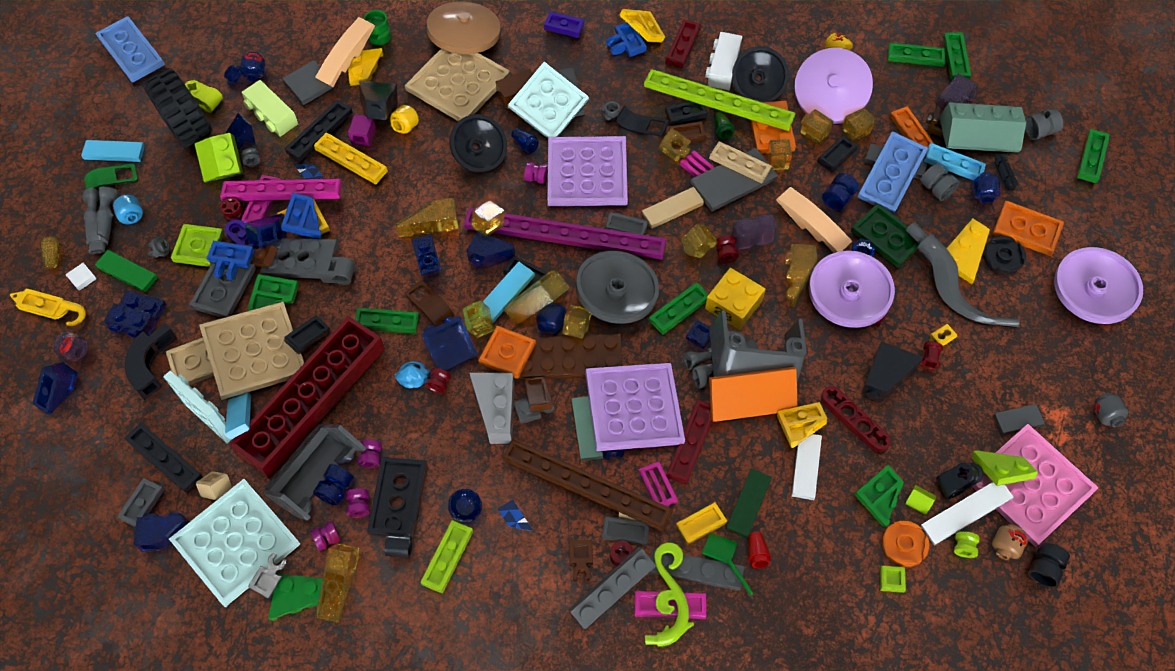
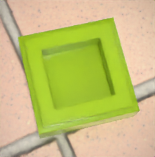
(892, 579)

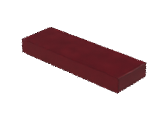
(683, 43)

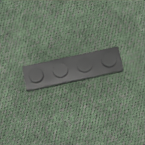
(701, 571)
(612, 587)

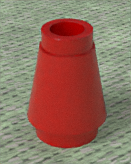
(758, 551)

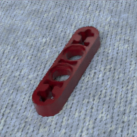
(852, 421)

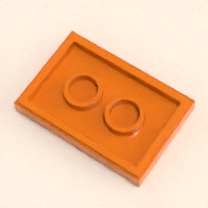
(1028, 228)

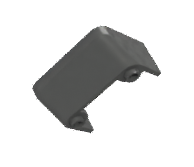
(733, 357)
(304, 469)

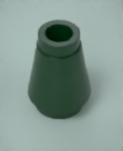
(723, 126)

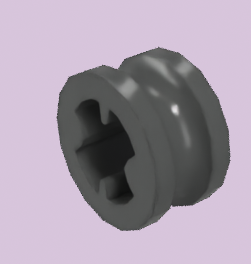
(250, 157)

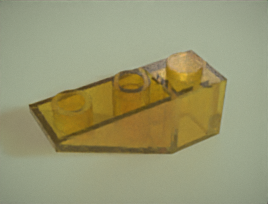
(434, 217)
(801, 262)
(336, 581)

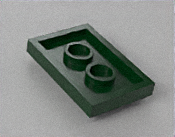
(886, 234)

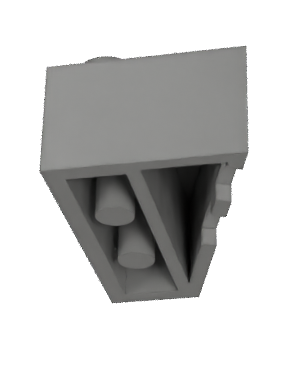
(496, 404)

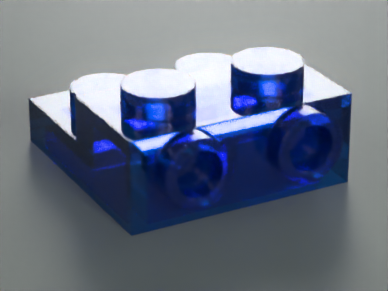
(135, 314)
(448, 343)

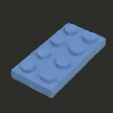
(130, 49)
(892, 172)

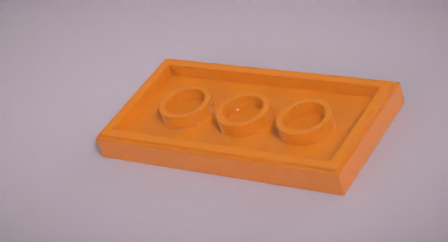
(752, 393)

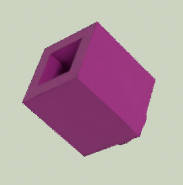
(361, 130)

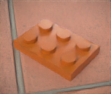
(764, 133)

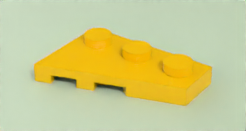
(968, 249)

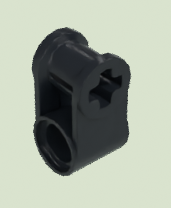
(959, 479)

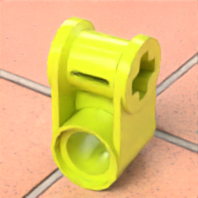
(205, 96)

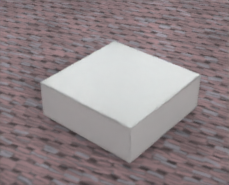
(81, 276)

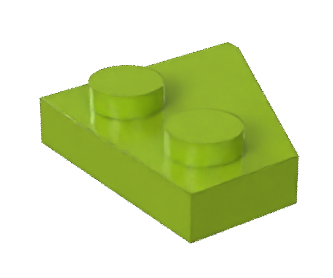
(1004, 468)

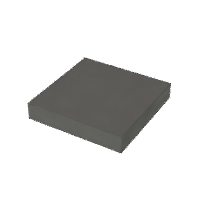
(304, 84)

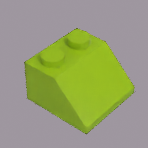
(218, 157)

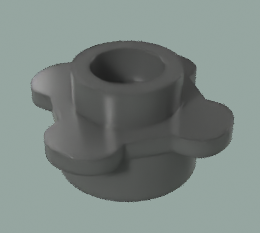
(611, 106)

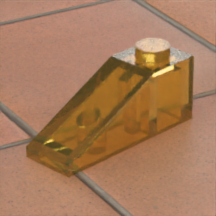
(536, 297)

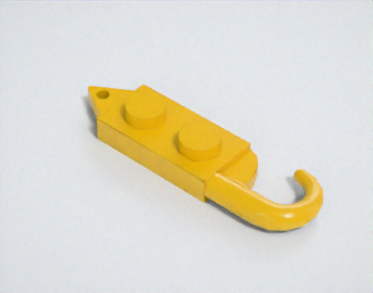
(47, 305)

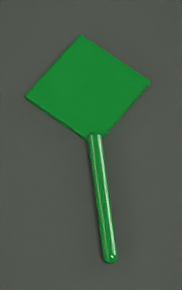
(723, 550)

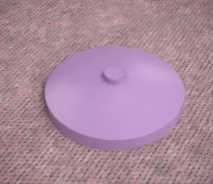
(833, 83)
(1098, 285)
(851, 289)

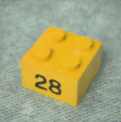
(737, 297)

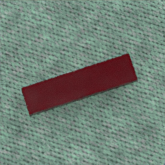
(695, 435)

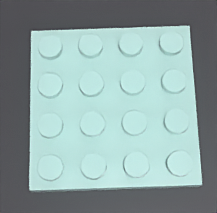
(233, 541)

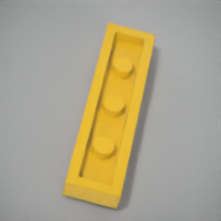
(350, 158)

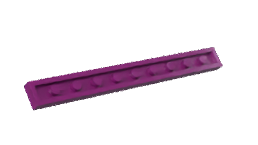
(578, 235)

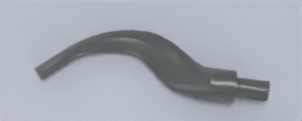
(946, 278)

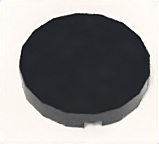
(1004, 255)

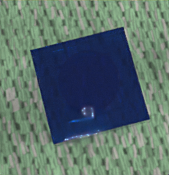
(699, 334)

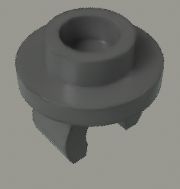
(160, 247)

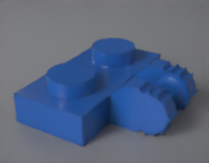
(629, 38)
(231, 255)

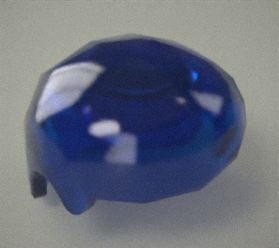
(464, 505)

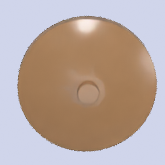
(463, 27)

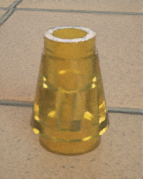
(50, 251)

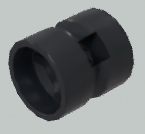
(1049, 565)

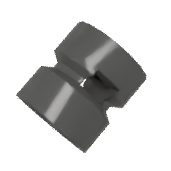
(1043, 123)
(938, 180)

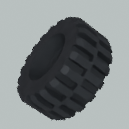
(177, 107)

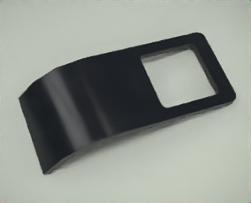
(639, 123)

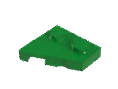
(294, 595)

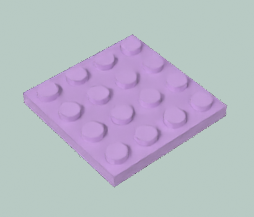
(587, 171)
(634, 407)

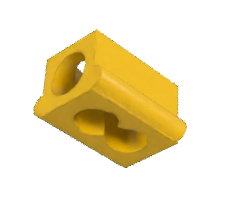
(944, 330)

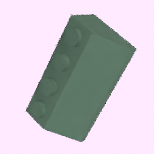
(983, 127)

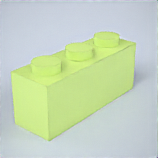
(269, 108)

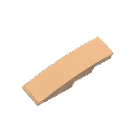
(344, 51)
(814, 220)

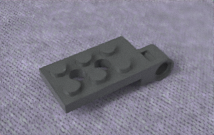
(320, 264)

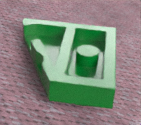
(272, 290)
(881, 494)

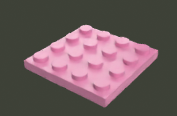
(1050, 498)

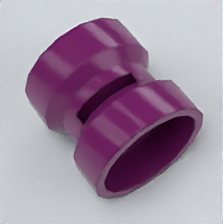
(536, 172)
(370, 457)
(357, 503)
(329, 531)

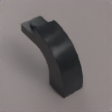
(140, 358)

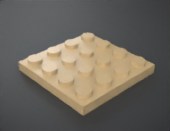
(457, 82)
(250, 350)

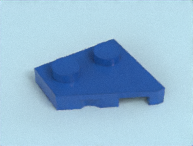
(301, 217)

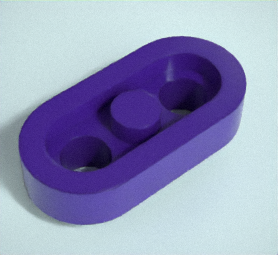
(239, 238)

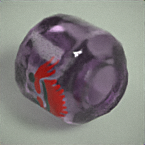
(70, 346)

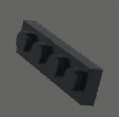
(326, 122)
(163, 457)

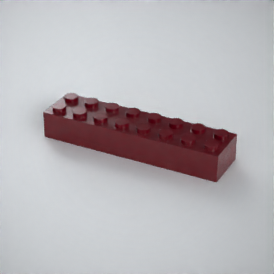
(308, 396)

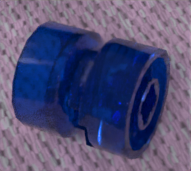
(840, 191)
(334, 483)

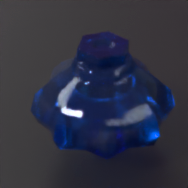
(864, 246)

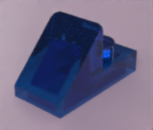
(241, 130)

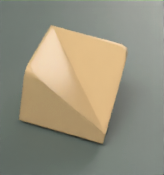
(213, 485)

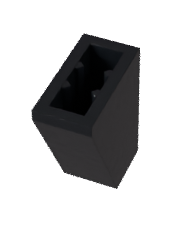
(377, 98)
(889, 370)

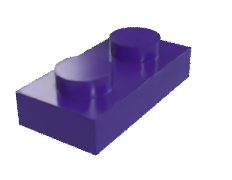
(564, 24)

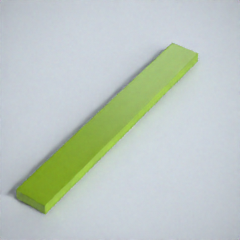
(719, 99)

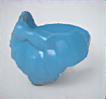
(411, 376)

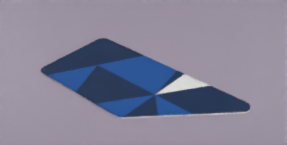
(308, 171)
(513, 516)

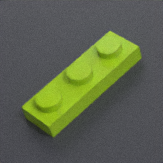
(447, 556)

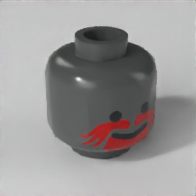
(1110, 410)

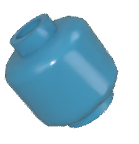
(127, 209)

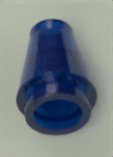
(525, 140)

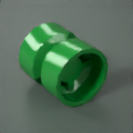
(381, 32)

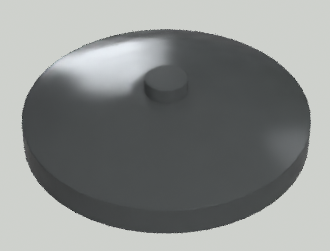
(617, 287)

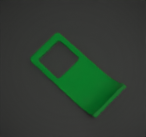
(107, 176)

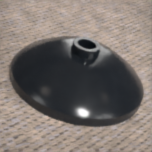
(766, 64)
(486, 135)

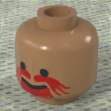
(1010, 542)

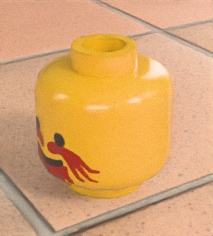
(838, 40)

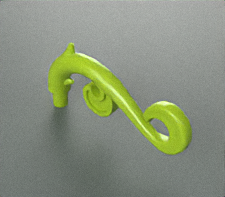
(675, 593)

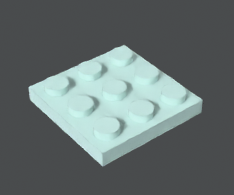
(548, 101)
(197, 404)

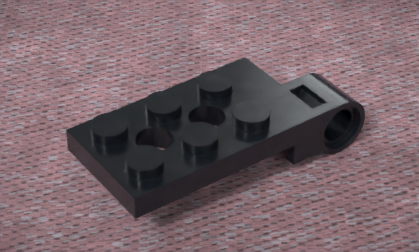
(400, 522)

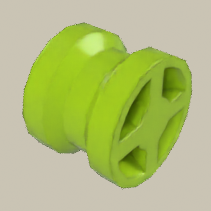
(966, 544)

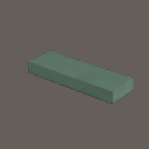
(584, 429)

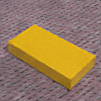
(701, 523)

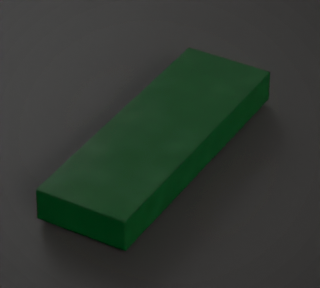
(748, 503)

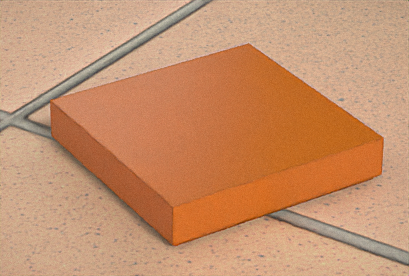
(507, 351)

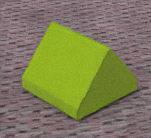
(920, 500)

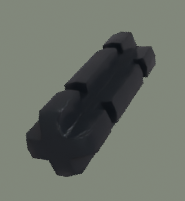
(1006, 171)

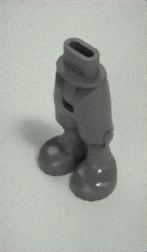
(98, 222)
(701, 372)

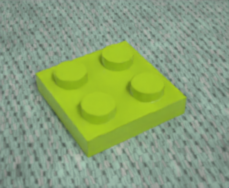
(194, 244)

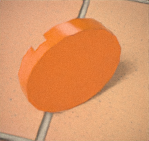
(905, 544)

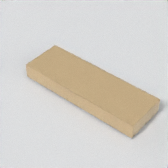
(740, 162)
(672, 207)

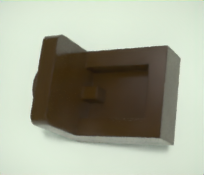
(934, 125)

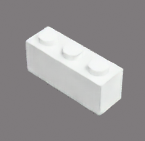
(726, 53)

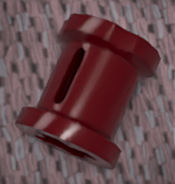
(931, 355)

